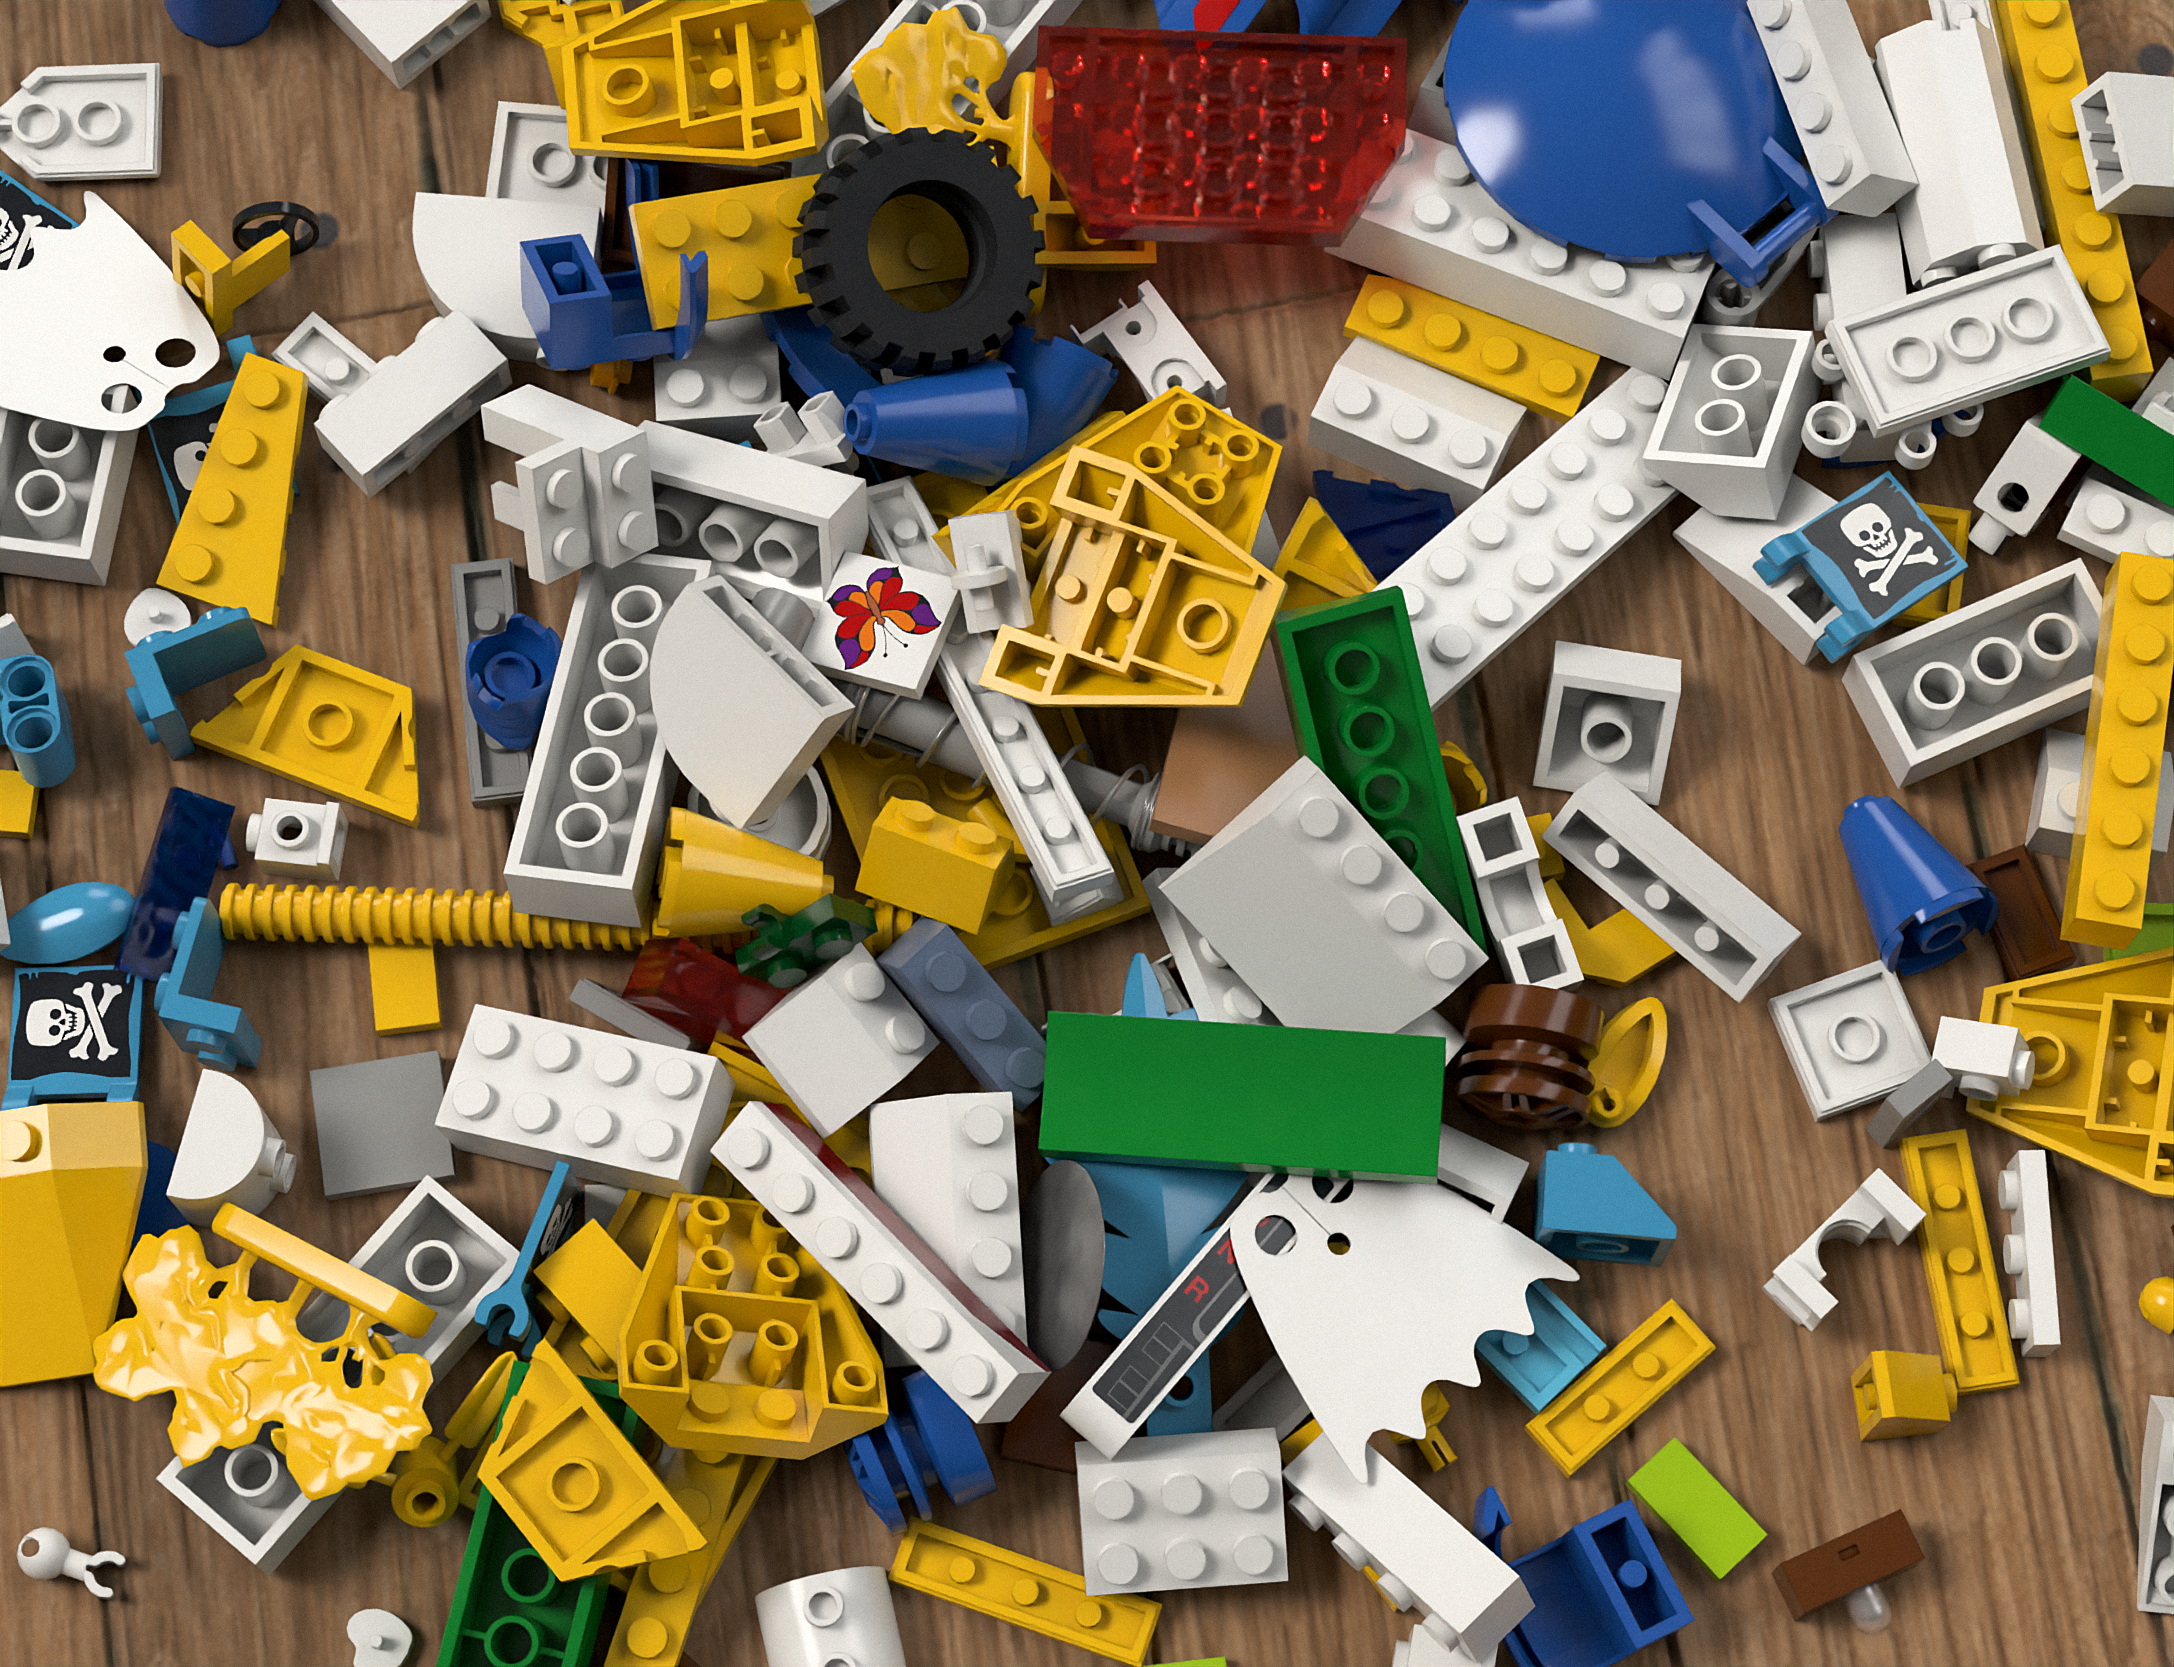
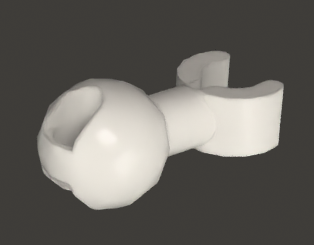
(58, 1558)

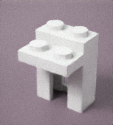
(579, 487)

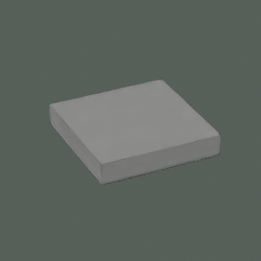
(380, 1125)

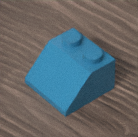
(1596, 1210)

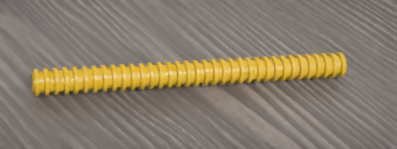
(460, 918)

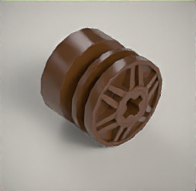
(1529, 1056)

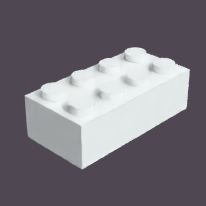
(1980, 674)
(585, 1098)

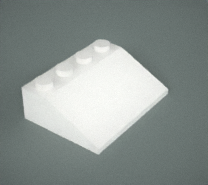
(1322, 912)

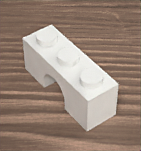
(1512, 898)

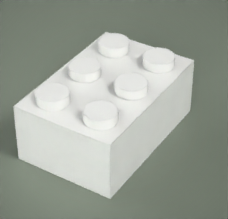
(63, 493)
(1182, 1512)

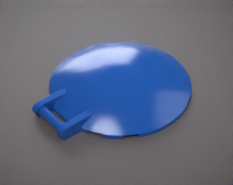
(1631, 127)

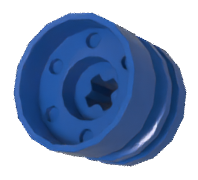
(917, 1450)

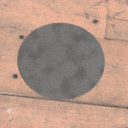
(1061, 1261)

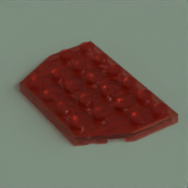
(1219, 131)

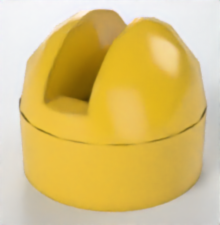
(2158, 1303)

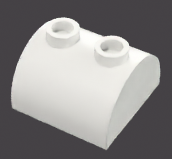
(228, 1153)
(831, 1621)

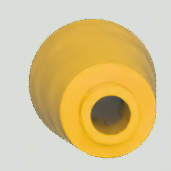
(719, 873)

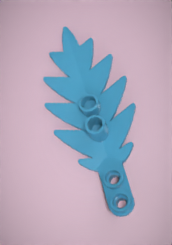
(1165, 1222)

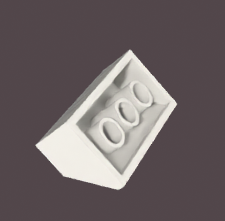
(753, 513)
(954, 1183)

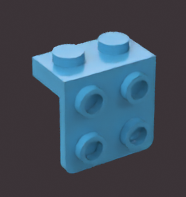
(182, 660)
(209, 1029)

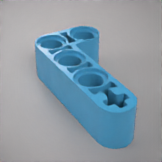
(36, 720)

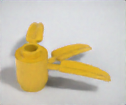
(427, 1478)

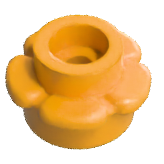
(610, 374)

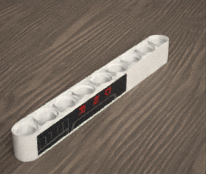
(1195, 1308)

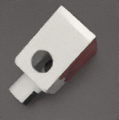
(2039, 465)

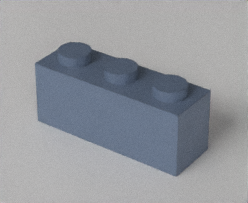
(968, 1010)

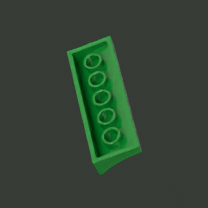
(2112, 436)
(1370, 729)
(1243, 1097)

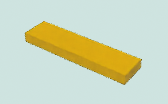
(1959, 1262)
(1023, 1593)

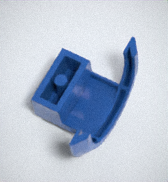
(605, 317)
(1594, 1589)

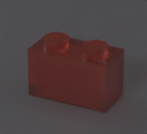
(698, 992)

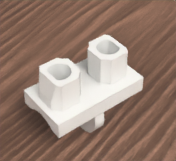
(816, 440)
(990, 571)

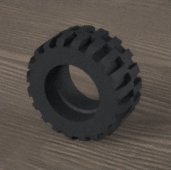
(996, 238)

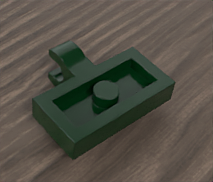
(802, 942)

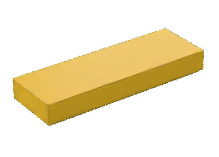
(1619, 1388)

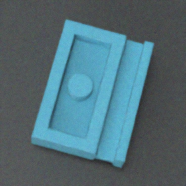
(1550, 1359)

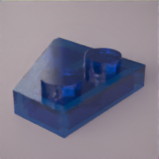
(1382, 519)

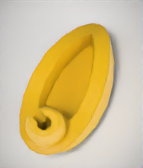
(1627, 1062)

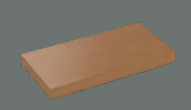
(1224, 759)

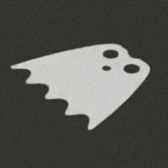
(78, 299)
(1393, 1310)

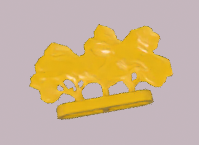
(913, 86)
(249, 1364)

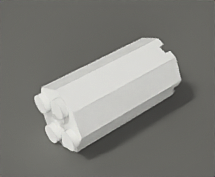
(1963, 147)

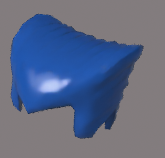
(512, 680)

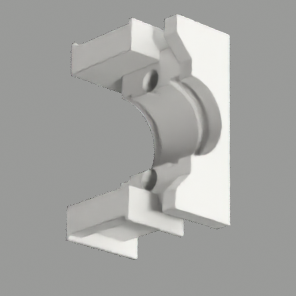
(1159, 353)
(1873, 1211)

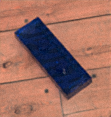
(175, 873)

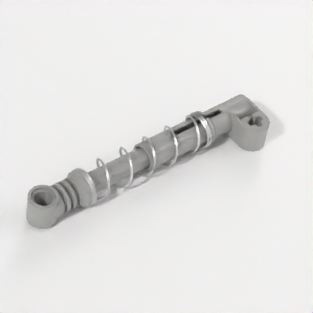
(935, 735)

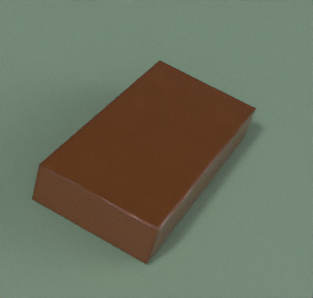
(2027, 924)

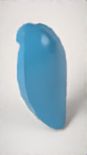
(69, 923)

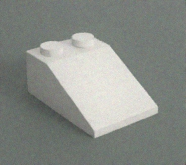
(722, 383)

